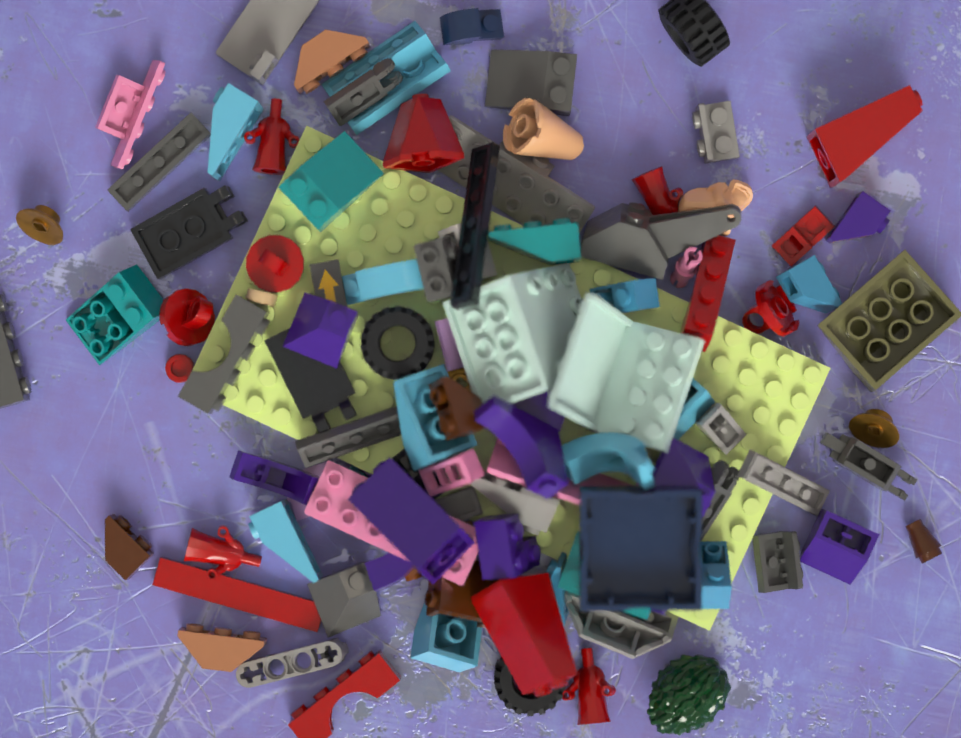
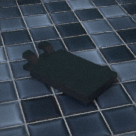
(187, 230)
(312, 384)

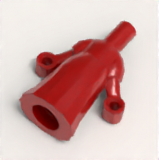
(271, 148)
(656, 192)
(227, 553)
(591, 691)

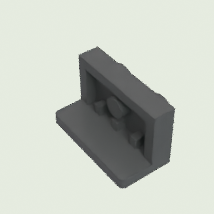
(437, 267)
(777, 561)

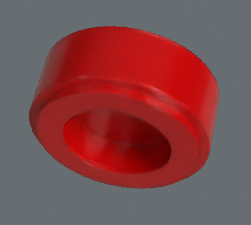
(179, 367)

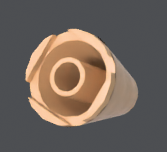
(540, 133)

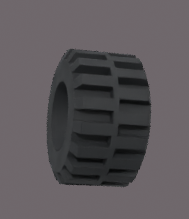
(694, 29)
(372, 337)
(516, 700)

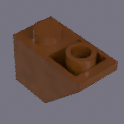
(455, 408)
(123, 548)

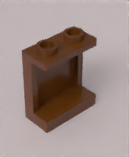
(455, 600)

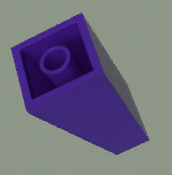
(410, 520)

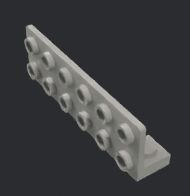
(264, 35)

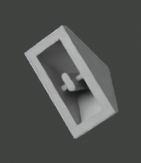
(720, 428)

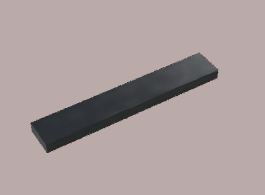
(475, 226)

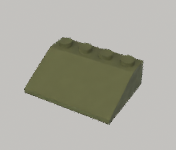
(889, 321)

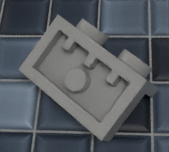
(716, 132)

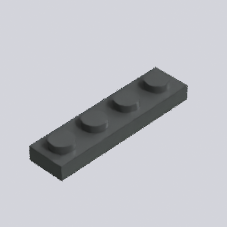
(159, 162)
(349, 437)

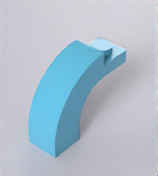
(382, 281)
(608, 453)

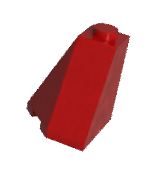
(422, 137)

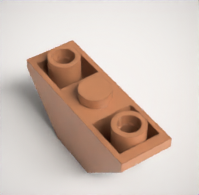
(326, 56)
(220, 648)

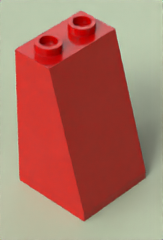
(855, 137)
(528, 632)

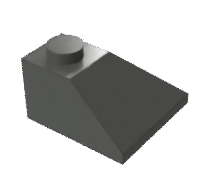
(345, 599)

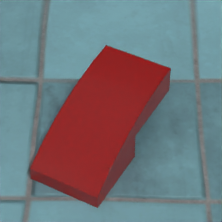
(803, 235)

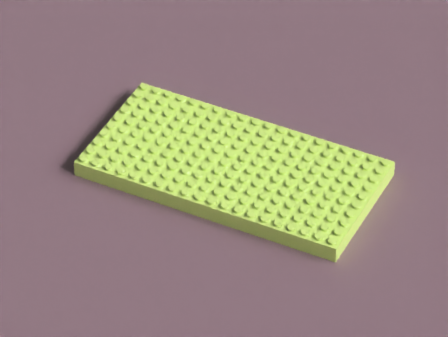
(753, 378)

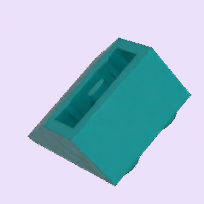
(547, 244)
(116, 314)

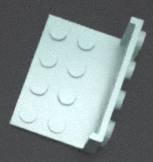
(517, 332)
(624, 375)

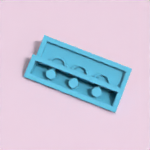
(413, 58)

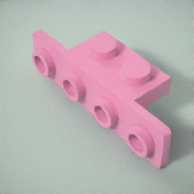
(126, 108)

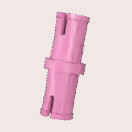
(686, 267)

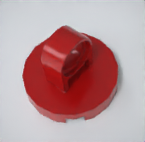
(275, 263)
(774, 309)
(187, 317)

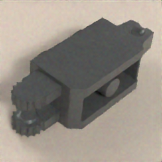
(867, 463)

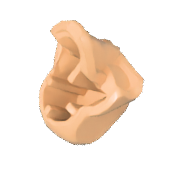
(717, 195)

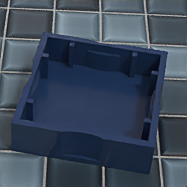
(640, 548)

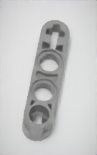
(290, 663)

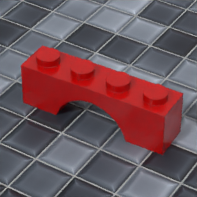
(708, 289)
(372, 677)

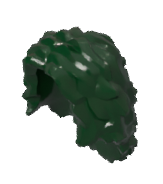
(687, 694)

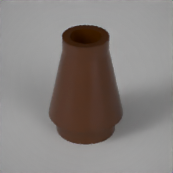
(923, 542)

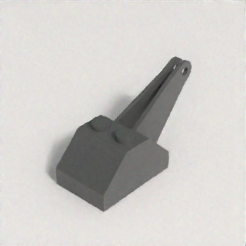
(644, 242)

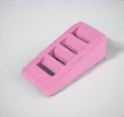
(467, 467)

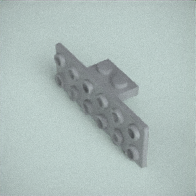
(520, 183)

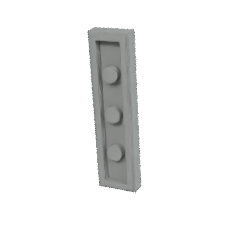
(783, 482)

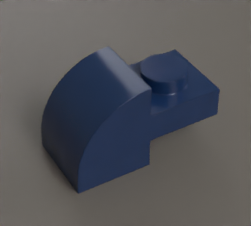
(471, 25)

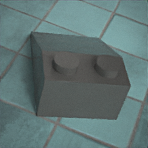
(531, 75)

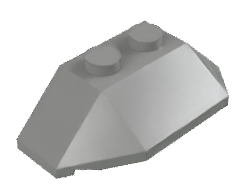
(621, 630)

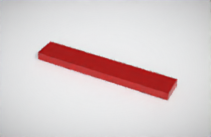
(237, 594)

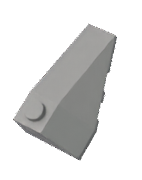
(533, 510)

